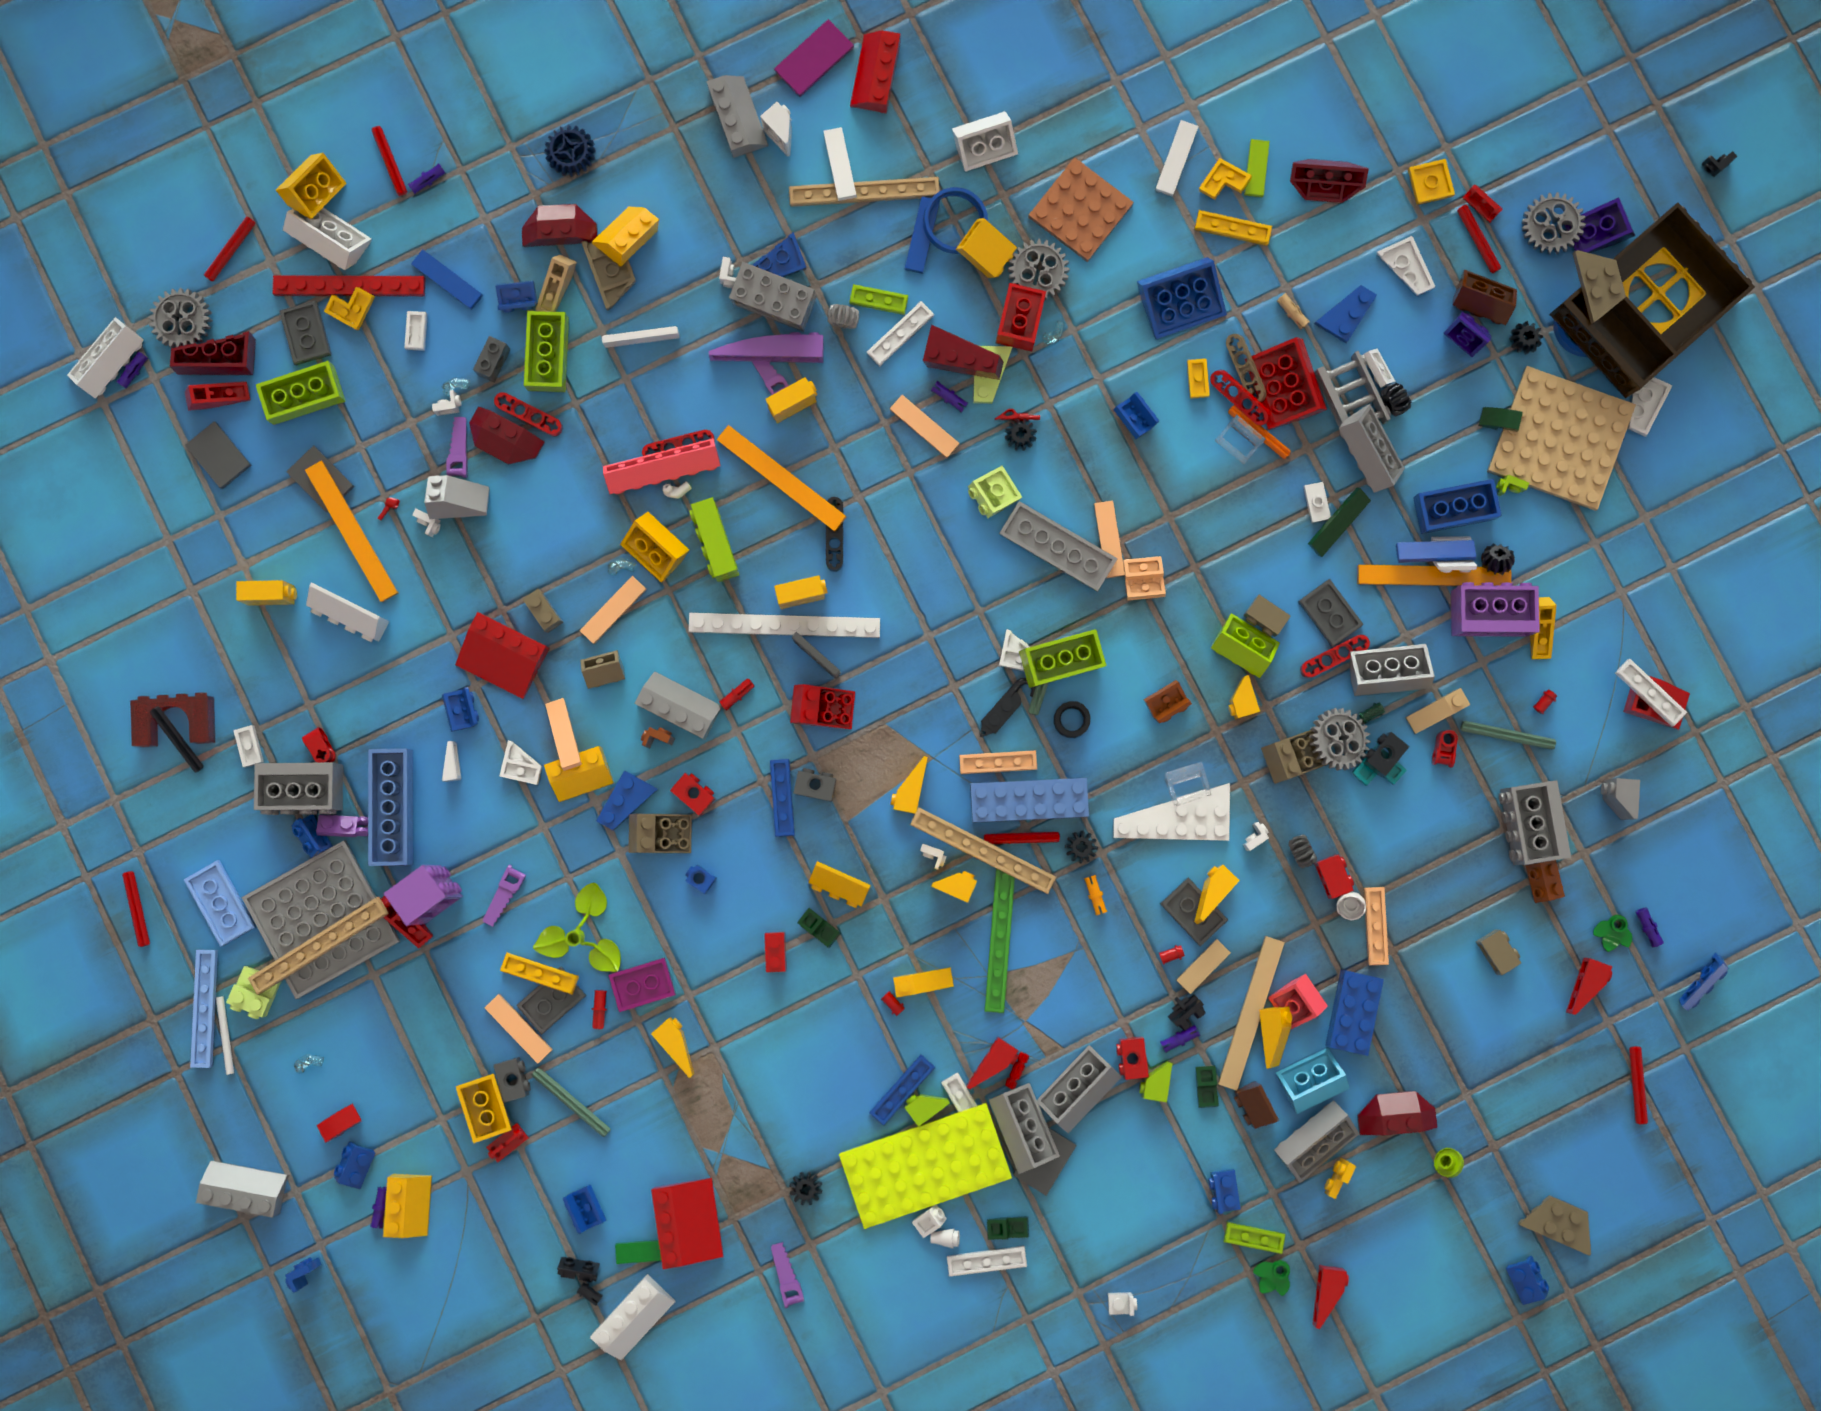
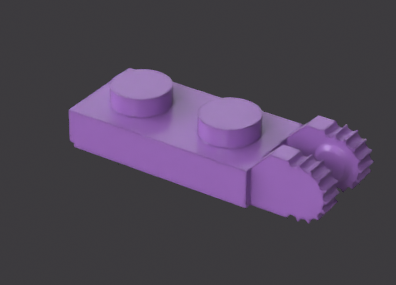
(341, 826)

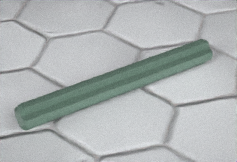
(1509, 735)
(571, 1102)

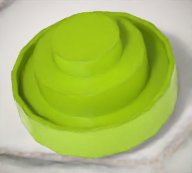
(1448, 1162)

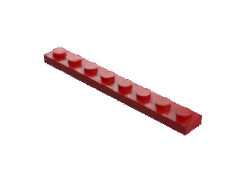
(345, 285)

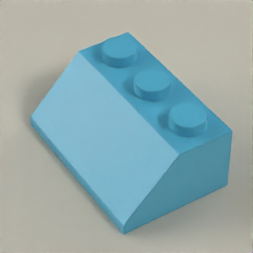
(1313, 1080)

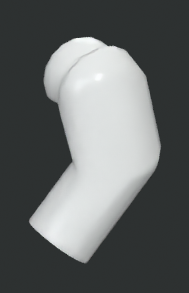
(676, 492)

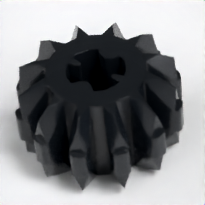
(1532, 334)
(1396, 399)
(1013, 432)
(1497, 559)
(1085, 852)
(799, 1185)

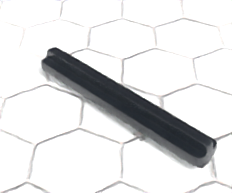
(176, 739)

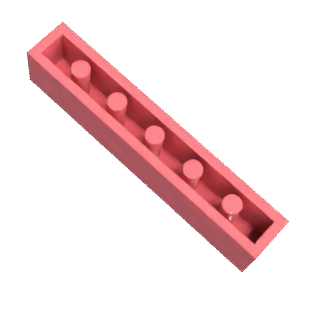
(661, 466)

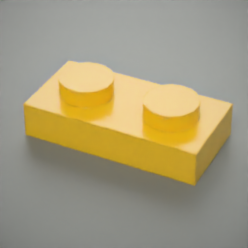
(1198, 378)

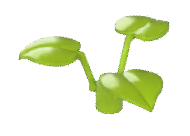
(554, 943)

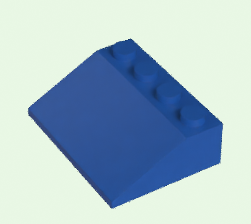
(1182, 297)

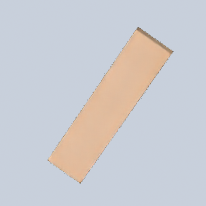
(924, 426)
(1109, 535)
(613, 610)
(563, 734)
(998, 762)
(1376, 926)
(518, 1028)

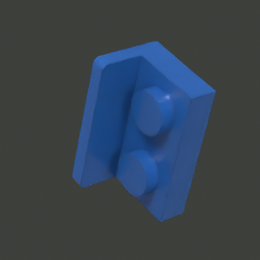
(1225, 1191)

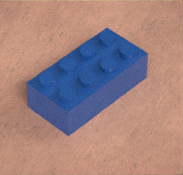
(1457, 506)
(1354, 1012)

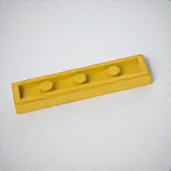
(1233, 227)
(539, 973)

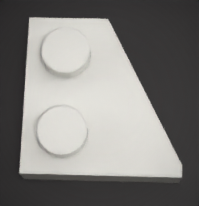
(1010, 652)
(519, 765)

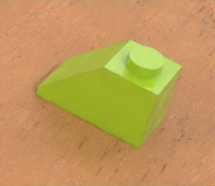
(1157, 1084)
(924, 1107)

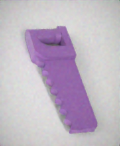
(769, 375)
(458, 449)
(504, 893)
(786, 1276)

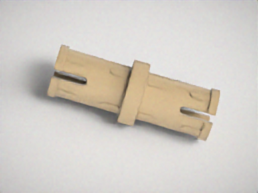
(1293, 311)

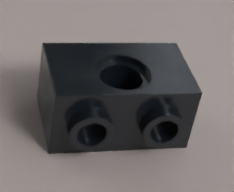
(1396, 749)

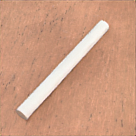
(225, 1035)

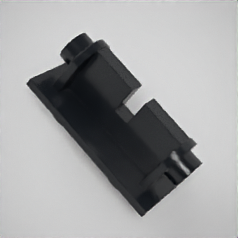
(586, 1269)

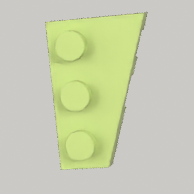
(986, 388)

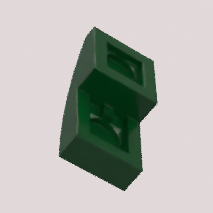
(1500, 418)
(819, 927)
(1206, 1086)
(1008, 1228)

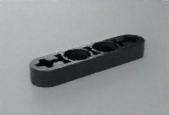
(838, 534)

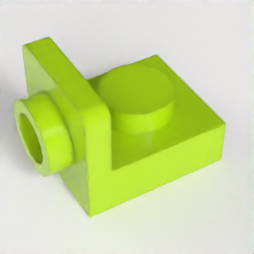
(1514, 484)

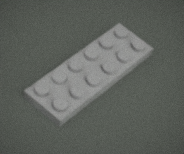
(1058, 546)

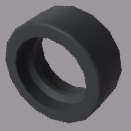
(1086, 719)

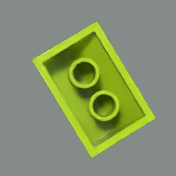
(1245, 645)

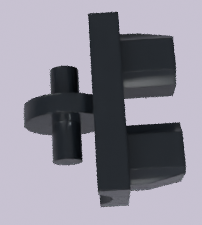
(1184, 1009)

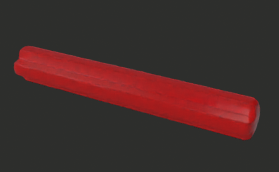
(389, 160)
(1479, 239)
(229, 249)
(1011, 838)
(136, 909)
(1638, 1085)

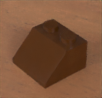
(1255, 1105)

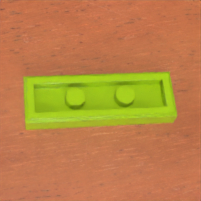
(1257, 167)
(878, 299)
(1254, 1237)

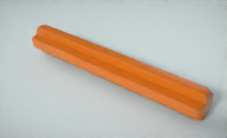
(1270, 440)

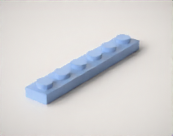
(204, 1008)

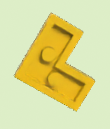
(1224, 174)
(352, 312)
(1342, 1173)

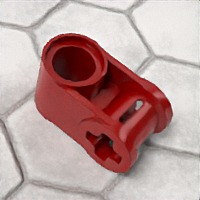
(318, 743)
(1445, 750)

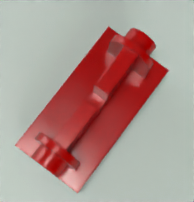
(1482, 203)
(507, 1143)

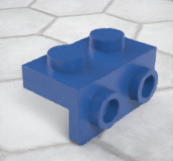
(516, 296)
(1136, 415)
(460, 709)
(306, 832)
(353, 1165)
(584, 1209)
(296, 1278)
(1528, 1281)

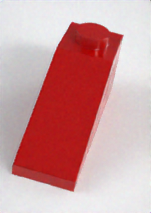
(216, 395)
(414, 933)
(1590, 980)
(996, 1060)
(1329, 1290)

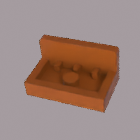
(1167, 702)
(660, 734)
(1545, 881)

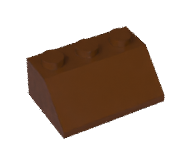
(1485, 297)

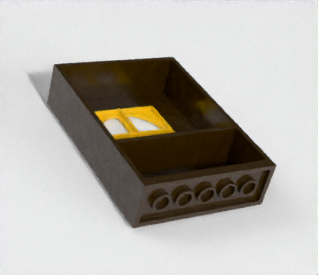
(1623, 340)

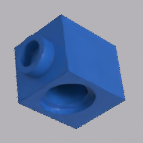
(708, 881)

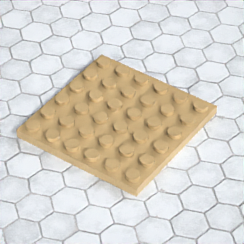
(1563, 439)

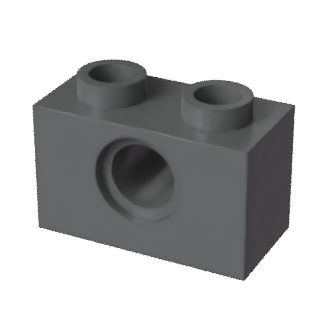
(491, 359)
(803, 788)
(507, 1089)

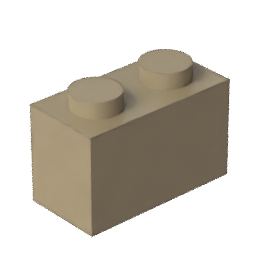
(542, 610)
(1266, 616)
(602, 669)
(1499, 952)

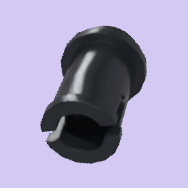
(589, 1293)

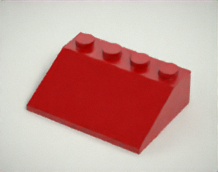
(1288, 383)
(501, 655)
(687, 1223)

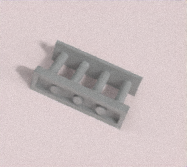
(1332, 393)

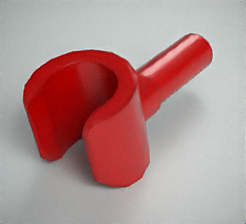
(390, 503)

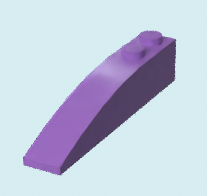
(774, 348)

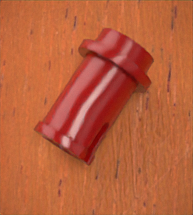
(1545, 701)
(1171, 954)
(895, 1006)

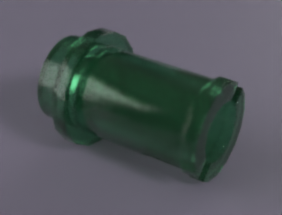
(1372, 712)

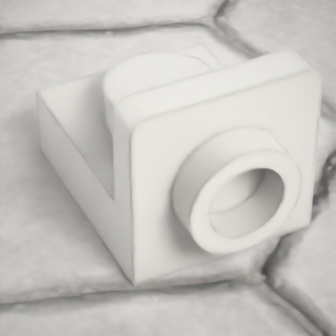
(727, 270)
(445, 407)
(433, 527)
(1255, 840)
(930, 852)
(929, 1221)
(1121, 1303)

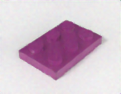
(642, 984)

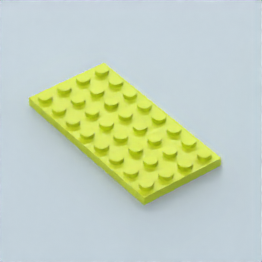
(925, 1165)

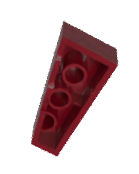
(958, 355)
(216, 357)

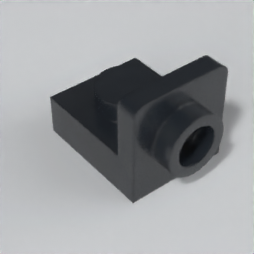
(1715, 166)

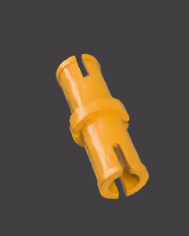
(1095, 895)

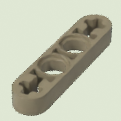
(1247, 367)

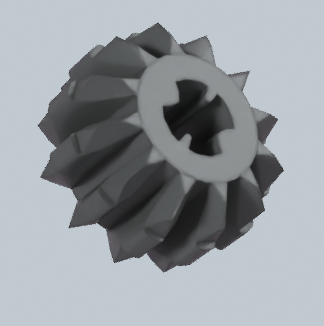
(1302, 851)

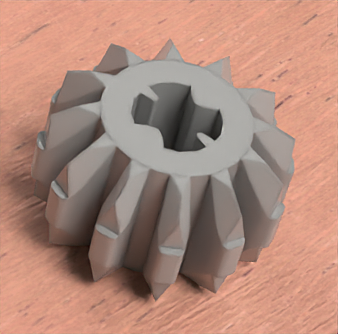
(843, 316)

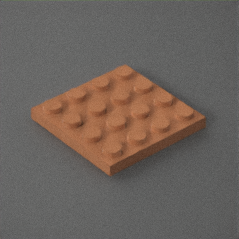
(1080, 209)

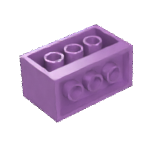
(1495, 610)
(423, 894)

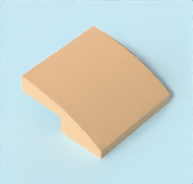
(1144, 578)

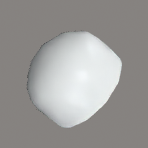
(1351, 906)

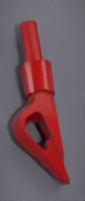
(1021, 416)

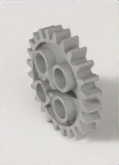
(1570, 217)
(1022, 265)
(196, 318)
(1324, 741)

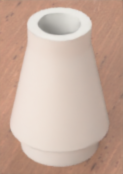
(947, 1238)

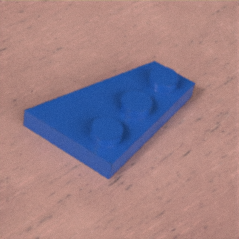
(783, 259)
(1347, 314)
(624, 800)
(1708, 978)

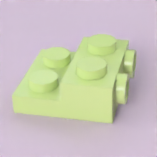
(994, 492)
(245, 998)

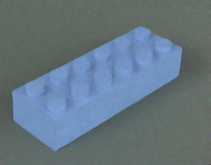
(1029, 800)
(390, 807)

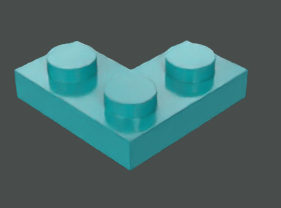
(1366, 775)

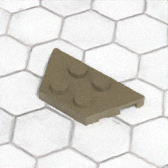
(610, 277)
(1599, 283)
(1560, 1223)

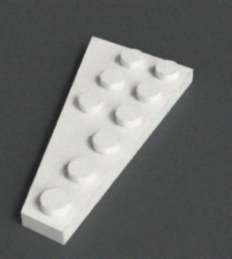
(1194, 820)

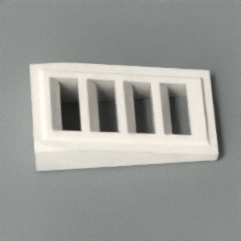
(451, 765)

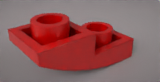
(338, 1123)

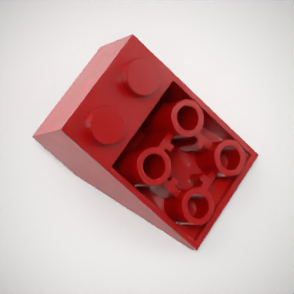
(822, 706)
(1638, 707)

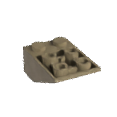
(1291, 757)
(660, 833)

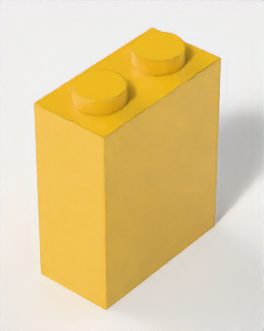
(986, 248)
(791, 399)
(265, 592)
(800, 592)

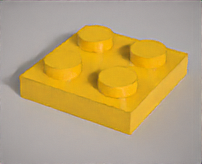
(1431, 181)

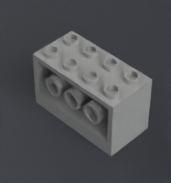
(773, 296)
(296, 787)
(1534, 823)

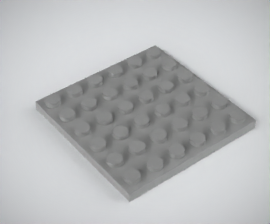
(310, 901)

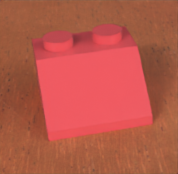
(1301, 998)

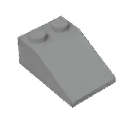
(455, 498)

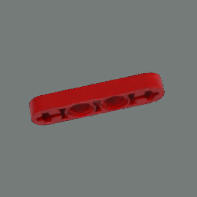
(1242, 394)
(527, 415)
(677, 441)
(1334, 655)

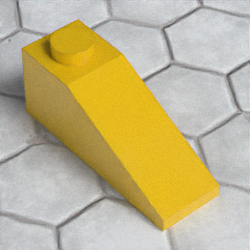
(1542, 642)
(909, 792)
(1214, 890)
(923, 982)
(1275, 1032)
(673, 1041)

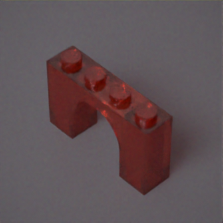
(197, 708)

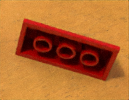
(876, 71)

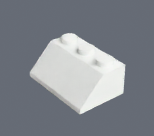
(985, 141)

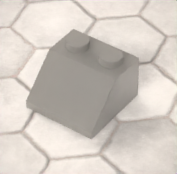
(1622, 797)

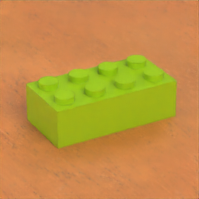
(546, 351)
(300, 392)
(715, 540)
(1062, 658)

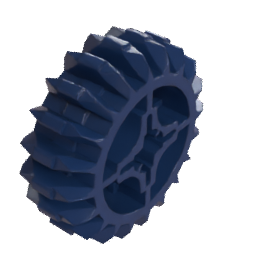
(577, 148)

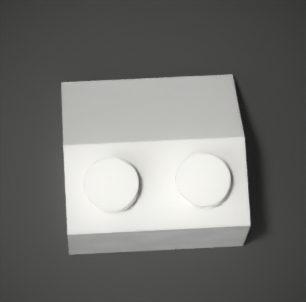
(777, 125)

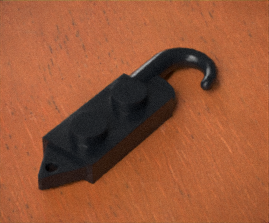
(1003, 708)

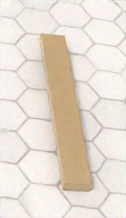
(865, 191)
(982, 850)
(318, 945)
(1250, 1014)

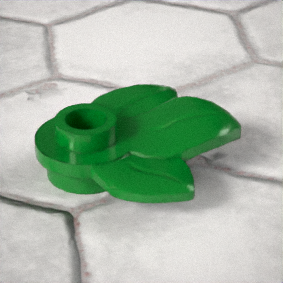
(1611, 935)
(1271, 1279)

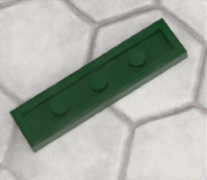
(1339, 522)

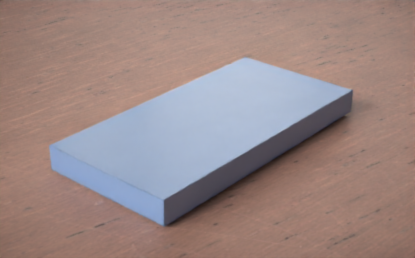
(220, 903)

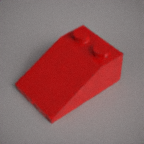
(1020, 317)

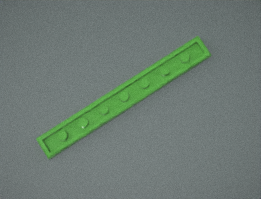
(999, 942)

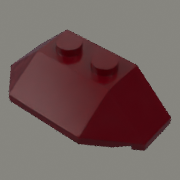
(1328, 179)
(558, 226)
(503, 438)
(1396, 1114)

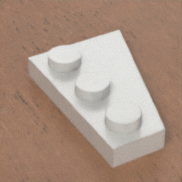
(1408, 265)
(1648, 404)

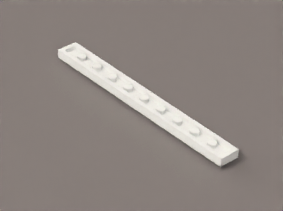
(784, 625)

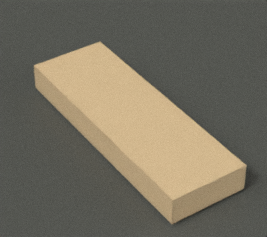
(1203, 966)

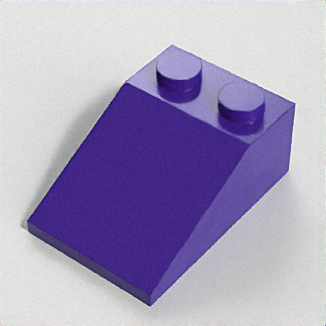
(1604, 227)
(1468, 334)

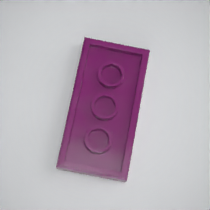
(814, 58)

